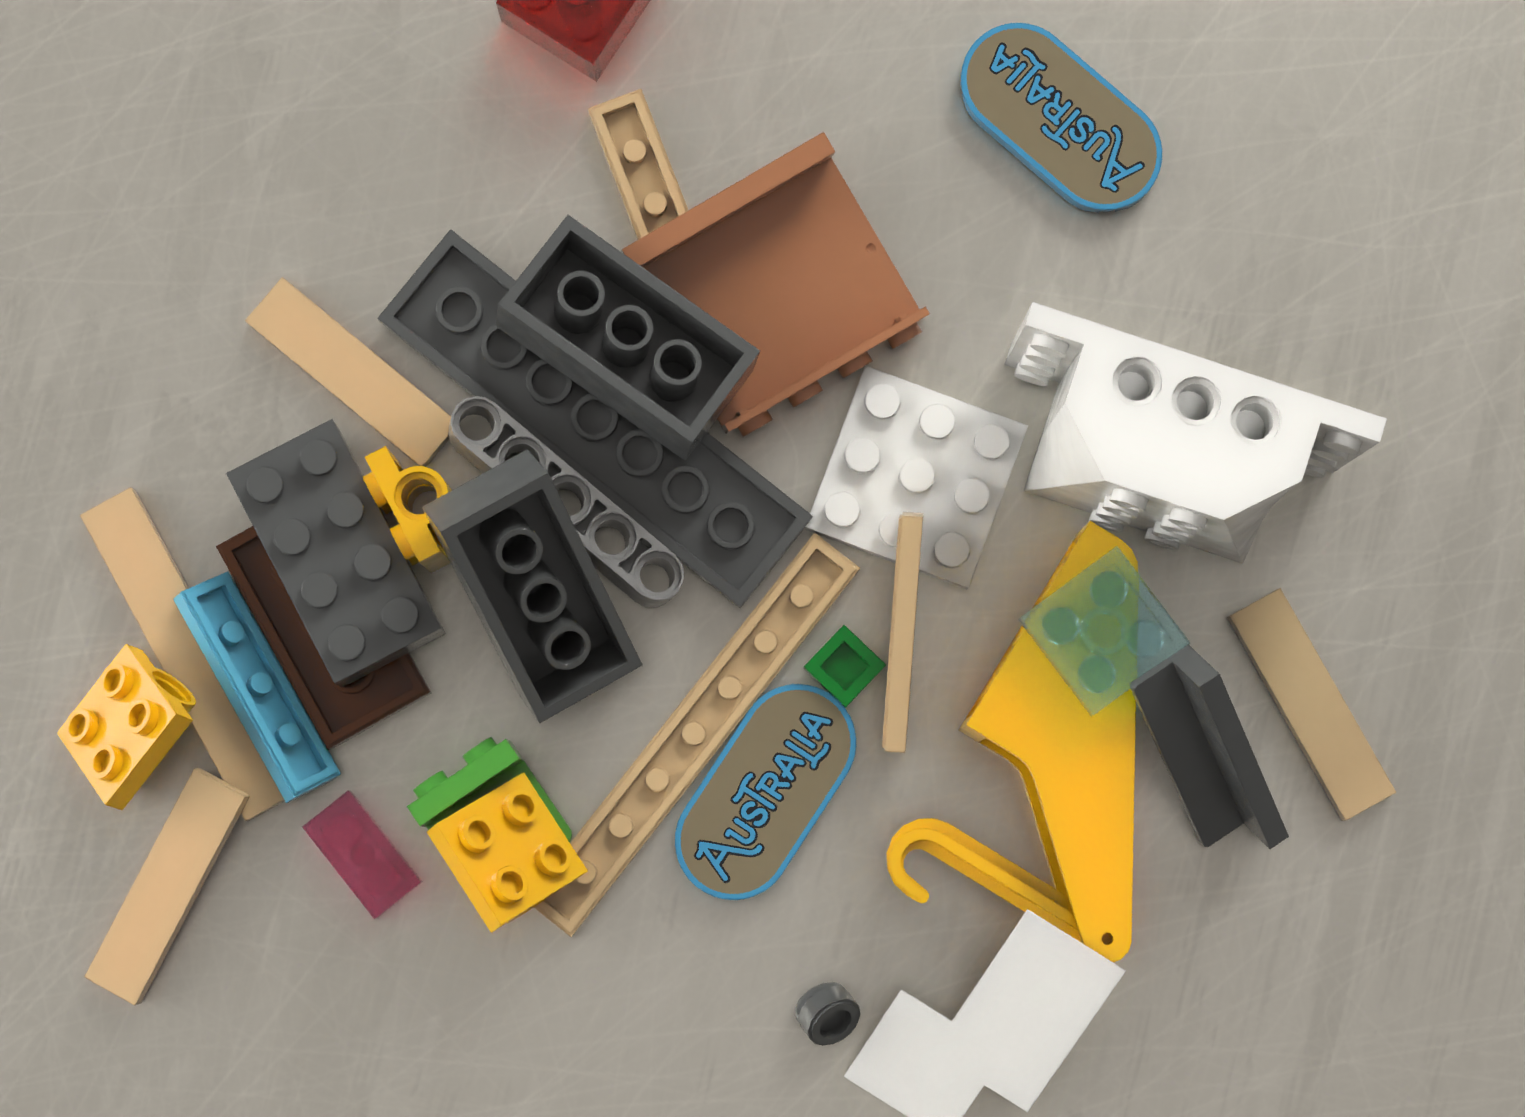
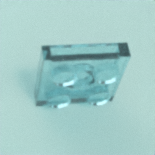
(1103, 630)

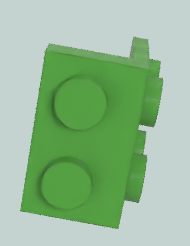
(486, 769)

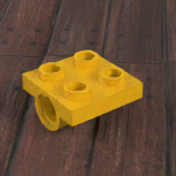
(396, 492)
(126, 725)
(507, 852)

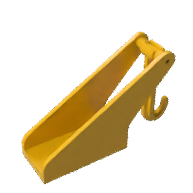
(1075, 778)

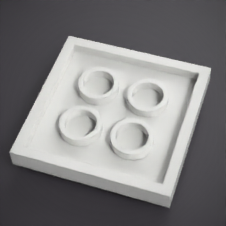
(917, 455)

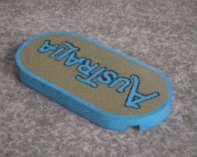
(1060, 118)
(765, 792)

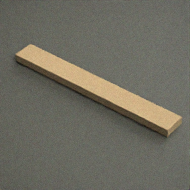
(700, 727)

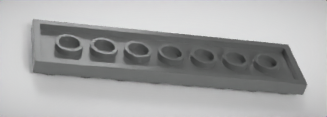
(705, 509)

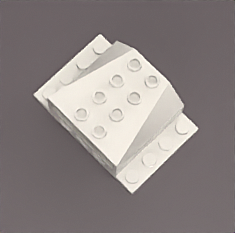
(1173, 436)

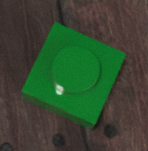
(844, 666)

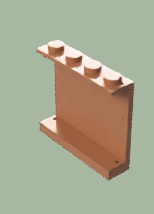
(789, 272)

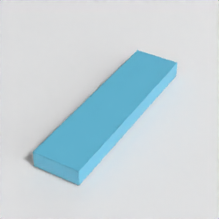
(256, 686)

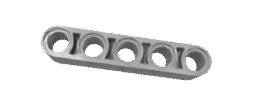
(595, 511)

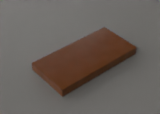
(333, 710)

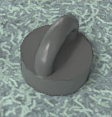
(827, 1013)

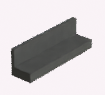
(1206, 749)

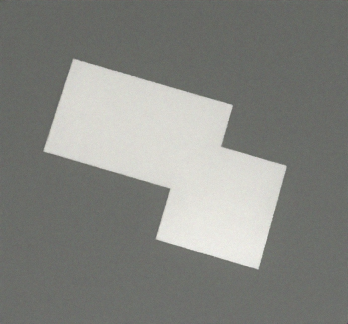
(1004, 1036)

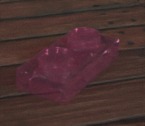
(362, 854)

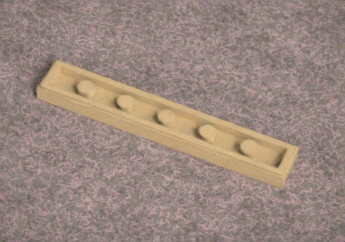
(149, 585)

